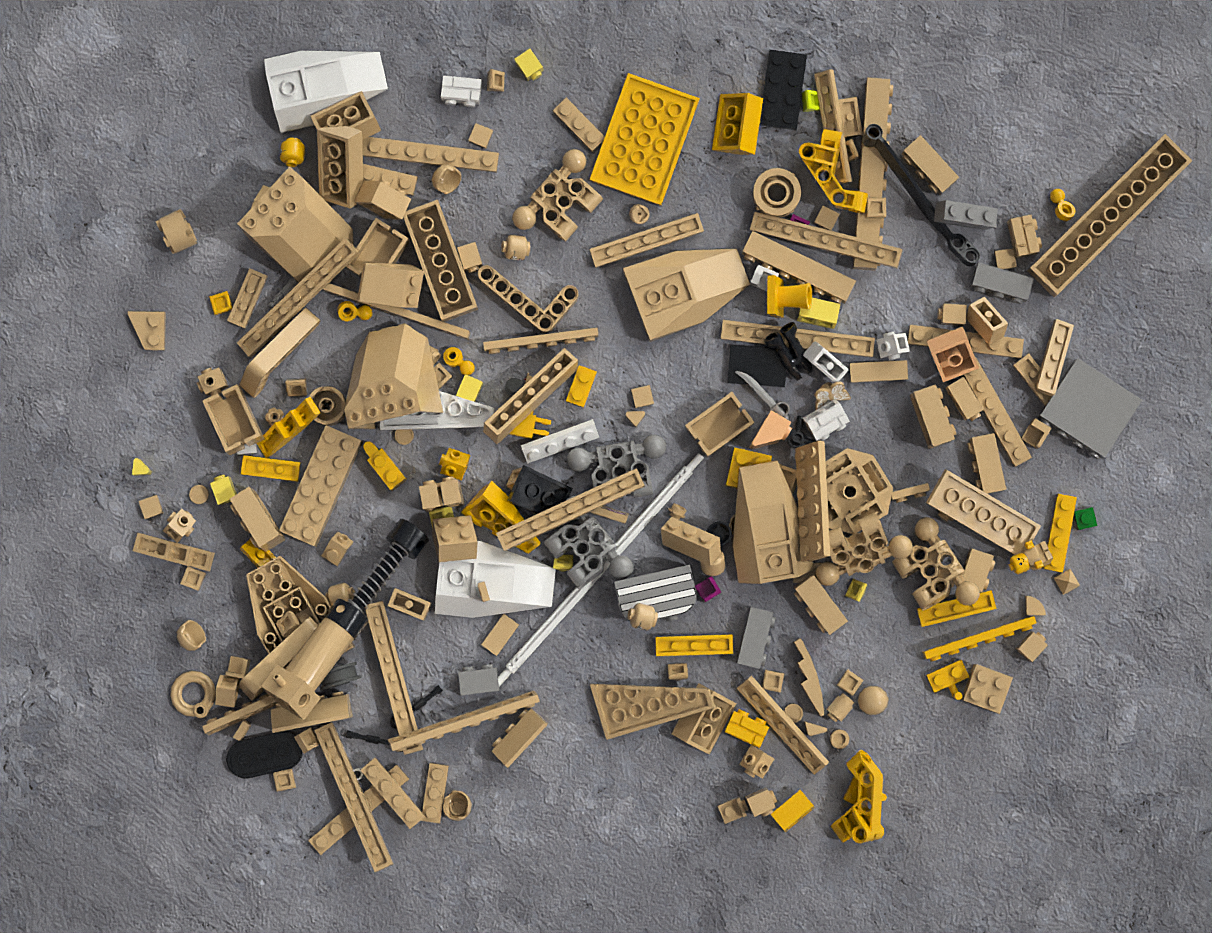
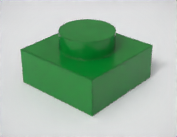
(1085, 518)

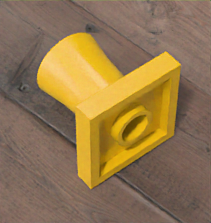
(786, 296)

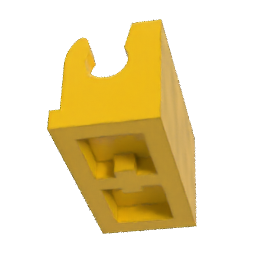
(792, 810)

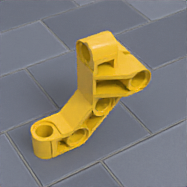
(825, 160)
(860, 821)

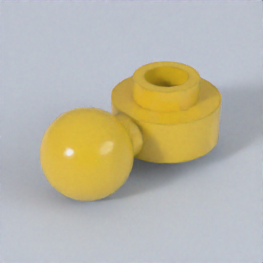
(1064, 209)
(363, 312)
(466, 367)

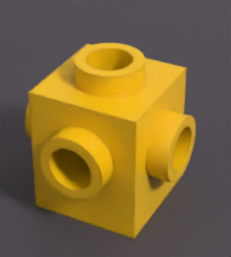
(454, 463)

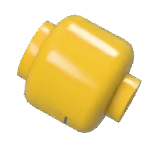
(292, 152)

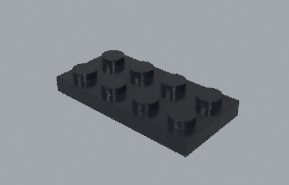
(783, 89)

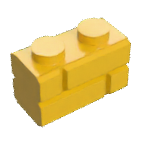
(746, 728)

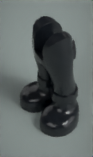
(776, 341)

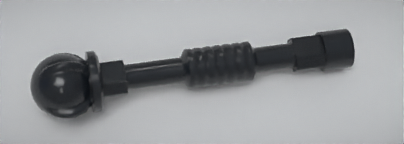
(420, 703)
(368, 738)

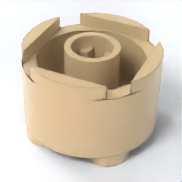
(176, 231)
(329, 395)

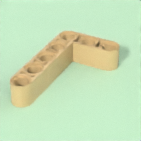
(525, 302)
(276, 351)
(281, 656)

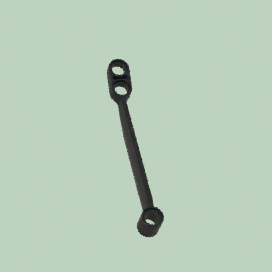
(917, 194)

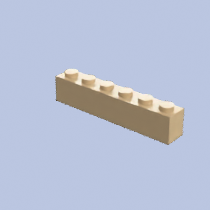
(798, 267)
(530, 396)

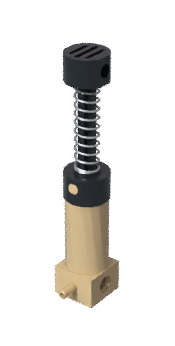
(296, 685)

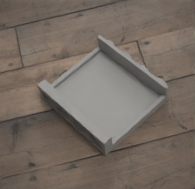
(1089, 409)

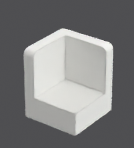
(760, 277)

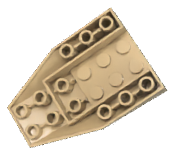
(684, 288)
(281, 588)

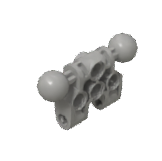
(652, 446)
(581, 574)

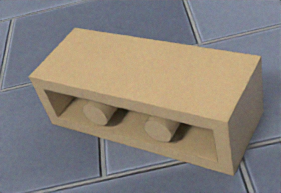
(929, 165)
(986, 463)
(691, 541)
(820, 604)

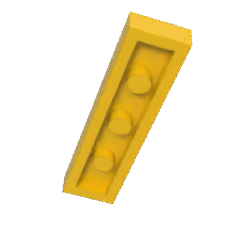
(1060, 531)
(953, 609)
(694, 645)

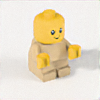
(1032, 558)

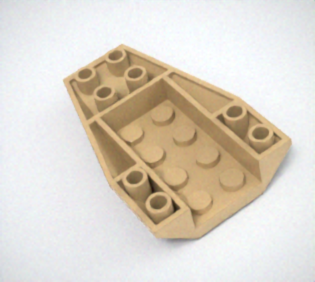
(766, 527)

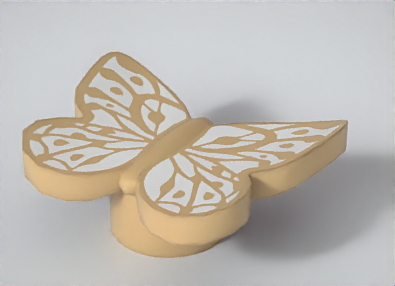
(829, 392)

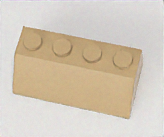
(340, 164)
(325, 710)

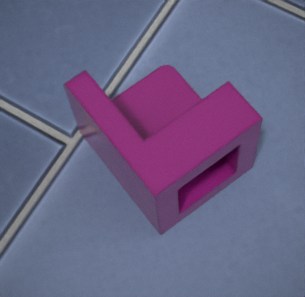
(708, 589)

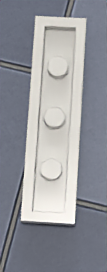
(560, 441)

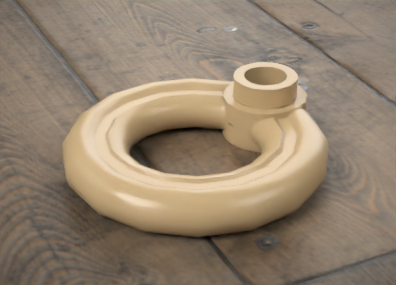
(207, 702)

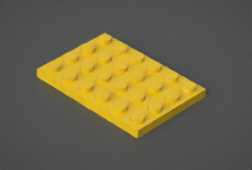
(644, 139)

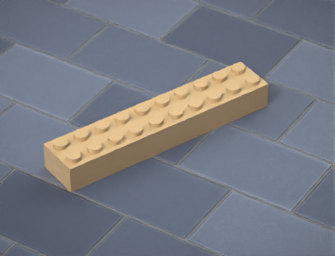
(1109, 215)

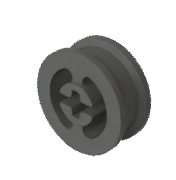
(340, 675)

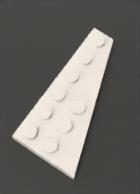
(456, 414)

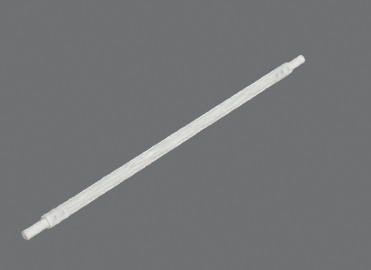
(577, 594)

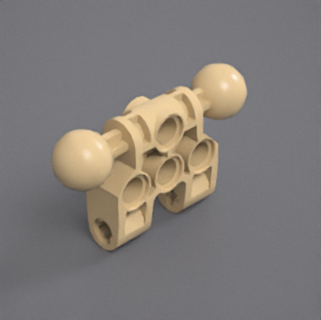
(573, 162)
(861, 550)
(927, 595)

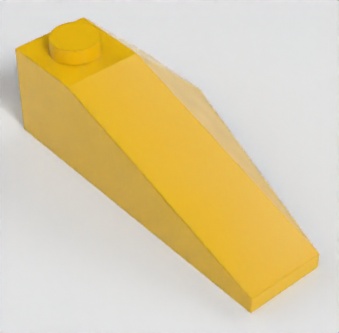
(495, 512)

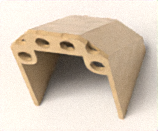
(294, 225)
(391, 378)

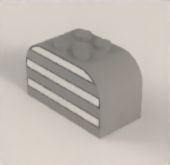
(668, 591)

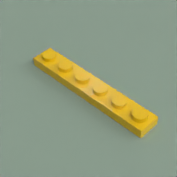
(987, 636)

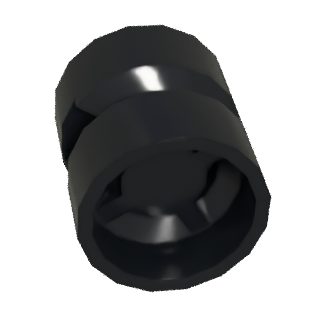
(720, 530)

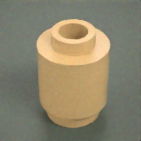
(840, 707)

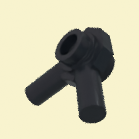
(797, 437)

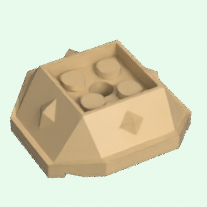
(870, 485)

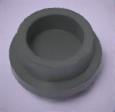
(513, 385)

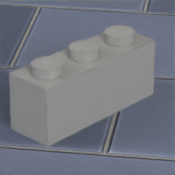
(965, 215)
(1001, 283)
(755, 638)

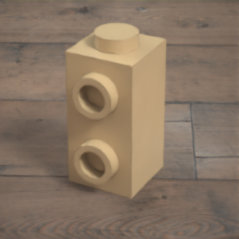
(964, 399)

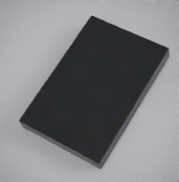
(759, 363)
(537, 491)

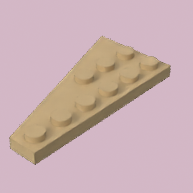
(635, 707)

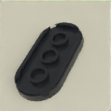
(264, 755)

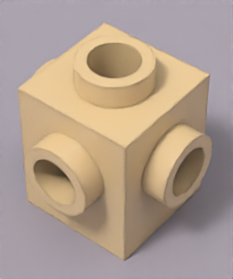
(218, 378)
(179, 525)
(756, 762)

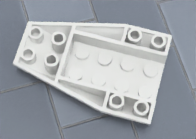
(315, 80)
(510, 579)

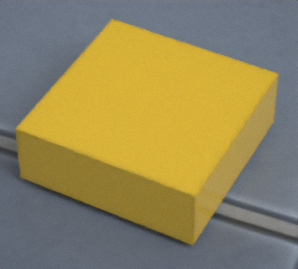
(221, 303)

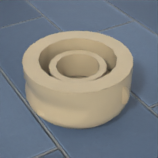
(776, 177)

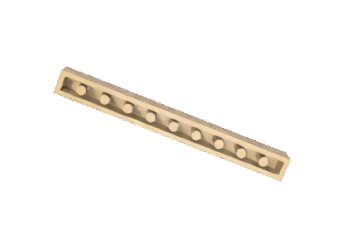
(872, 163)

